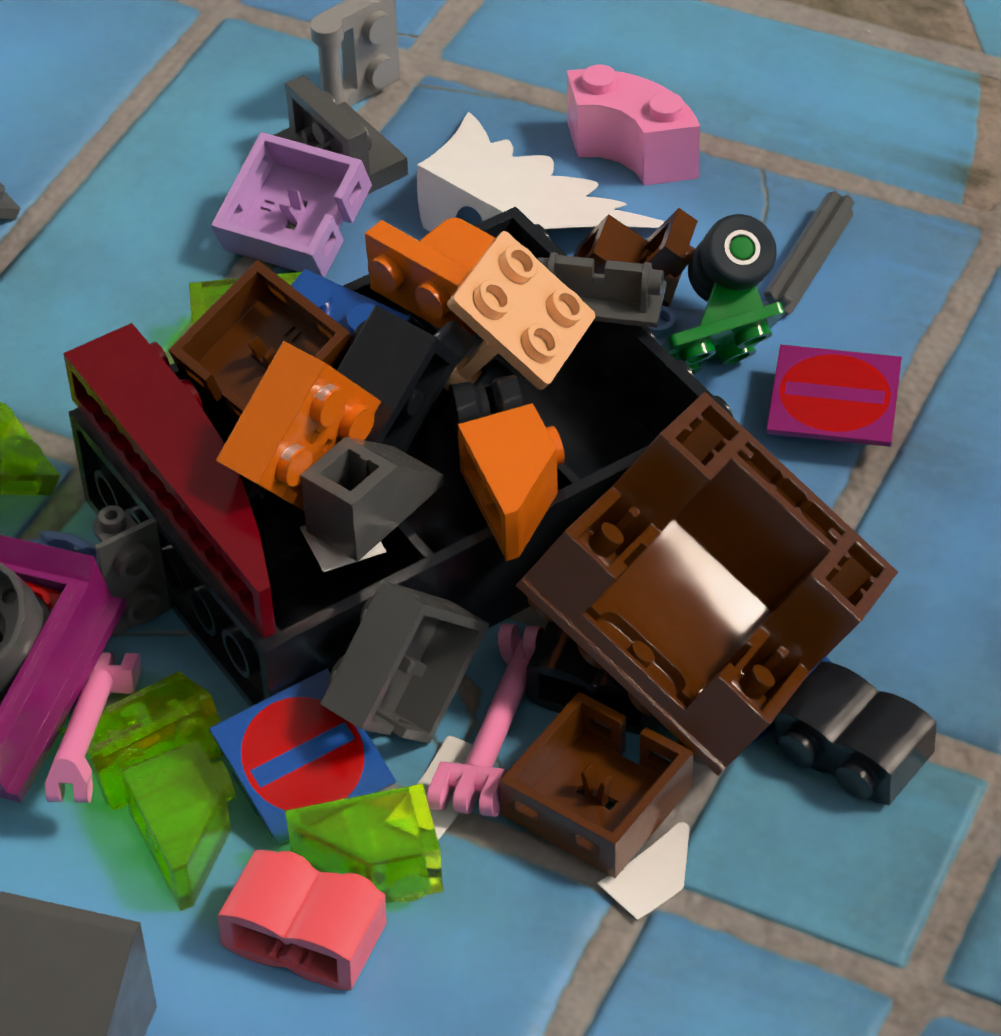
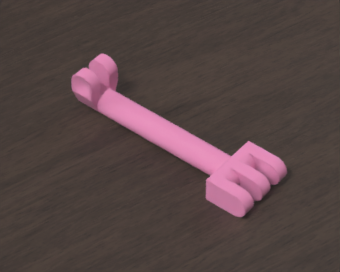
(70, 759)
(477, 773)

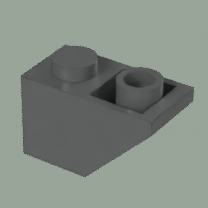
(363, 493)

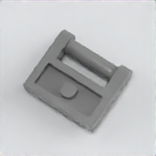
(367, 45)

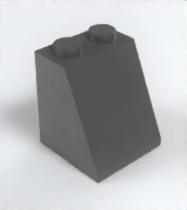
(71, 972)

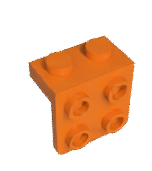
(425, 271)

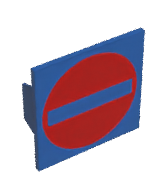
(298, 754)

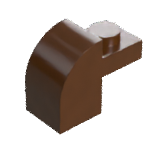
(666, 248)

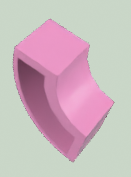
(632, 124)

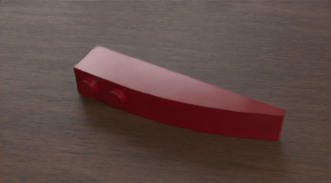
(172, 452)

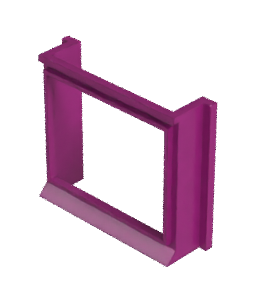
(58, 659)

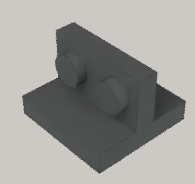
(338, 128)

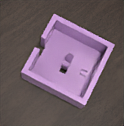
(271, 195)

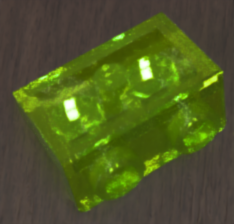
(148, 725)

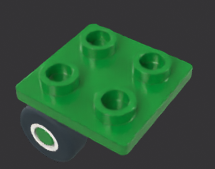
(725, 274)

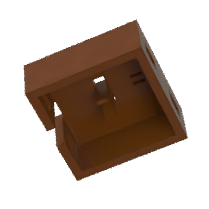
(254, 321)
(579, 754)

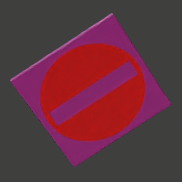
(834, 395)

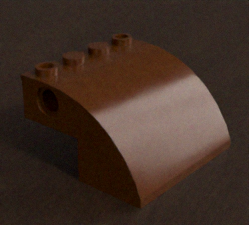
(708, 583)

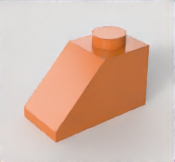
(511, 472)

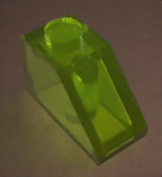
(181, 814)
(374, 835)

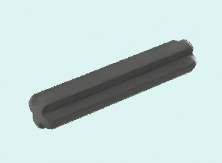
(809, 252)

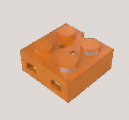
(294, 421)

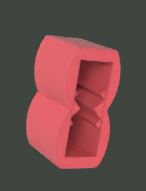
(303, 918)

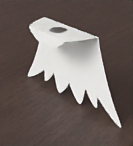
(491, 181)

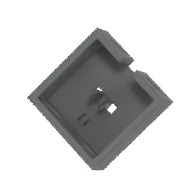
(404, 663)

